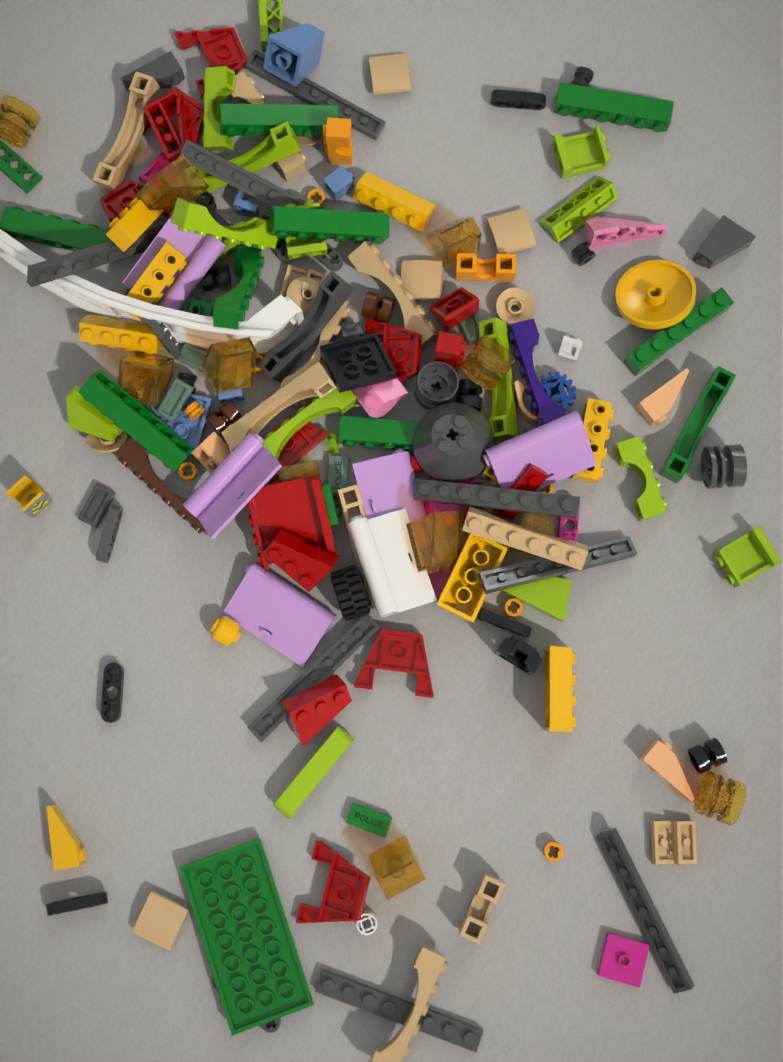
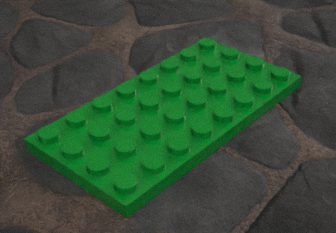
(246, 936)

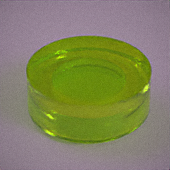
(333, 443)

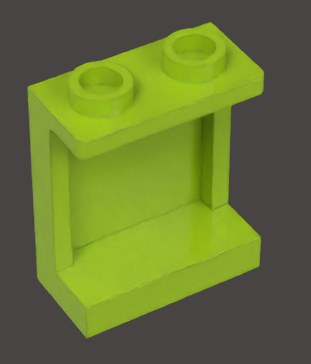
(581, 153)
(308, 247)
(746, 557)

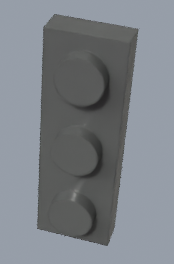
(166, 338)

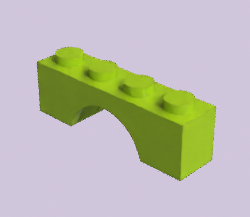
(218, 84)
(632, 455)

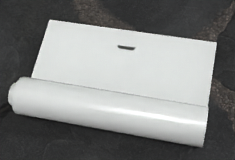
(387, 566)

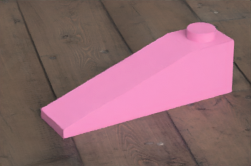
(614, 231)
(380, 397)

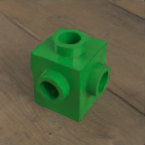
(201, 307)

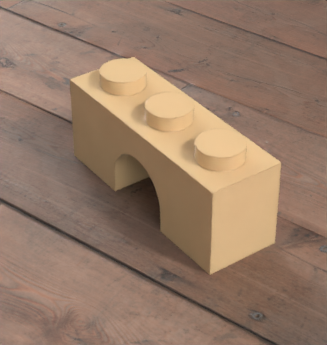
(478, 912)

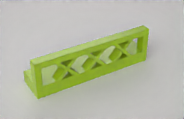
(264, 20)
(581, 209)

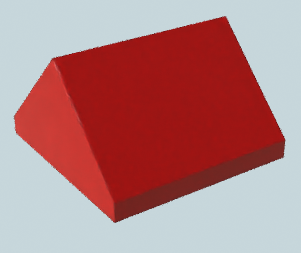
(455, 308)

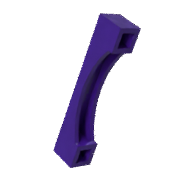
(524, 337)

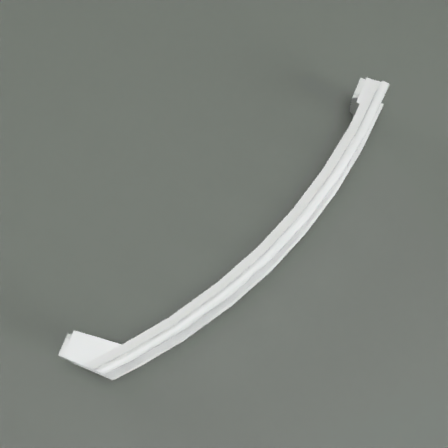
(265, 328)

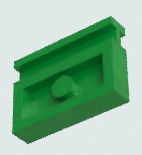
(333, 511)

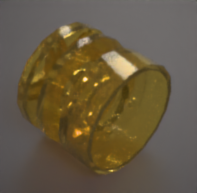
(17, 121)
(487, 363)
(720, 798)

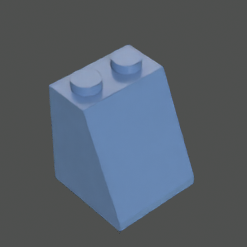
(294, 52)

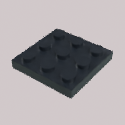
(358, 362)

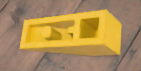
(64, 842)

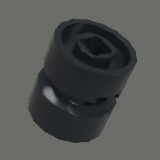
(209, 280)
(469, 394)
(701, 759)

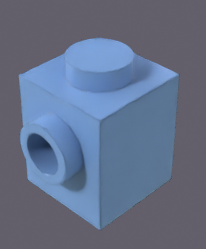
(339, 182)

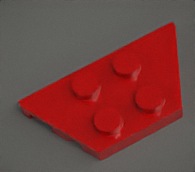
(299, 444)

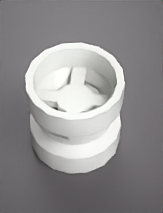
(368, 919)

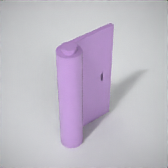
(200, 253)
(556, 447)
(232, 484)
(388, 485)
(274, 605)

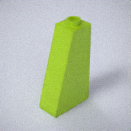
(546, 596)

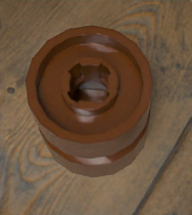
(371, 303)
(224, 417)

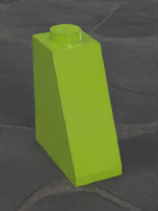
(88, 419)

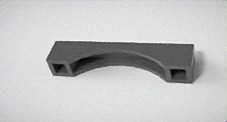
(329, 299)

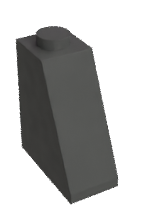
(722, 243)

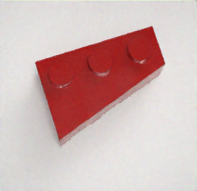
(169, 123)
(450, 349)
(299, 560)
(316, 707)

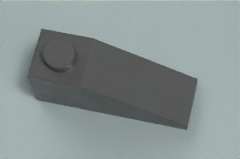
(163, 69)

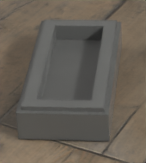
(96, 505)

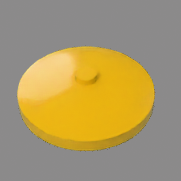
(655, 294)

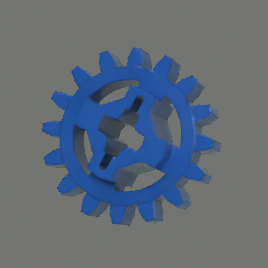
(559, 383)

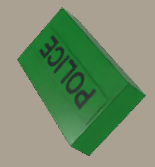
(369, 820)

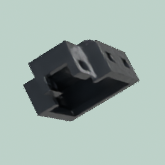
(519, 654)

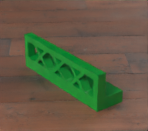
(17, 176)

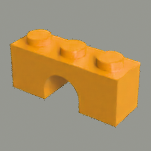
(338, 140)
(475, 269)

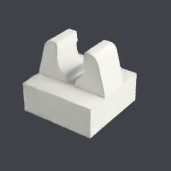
(570, 347)

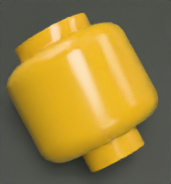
(225, 630)

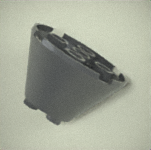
(449, 459)

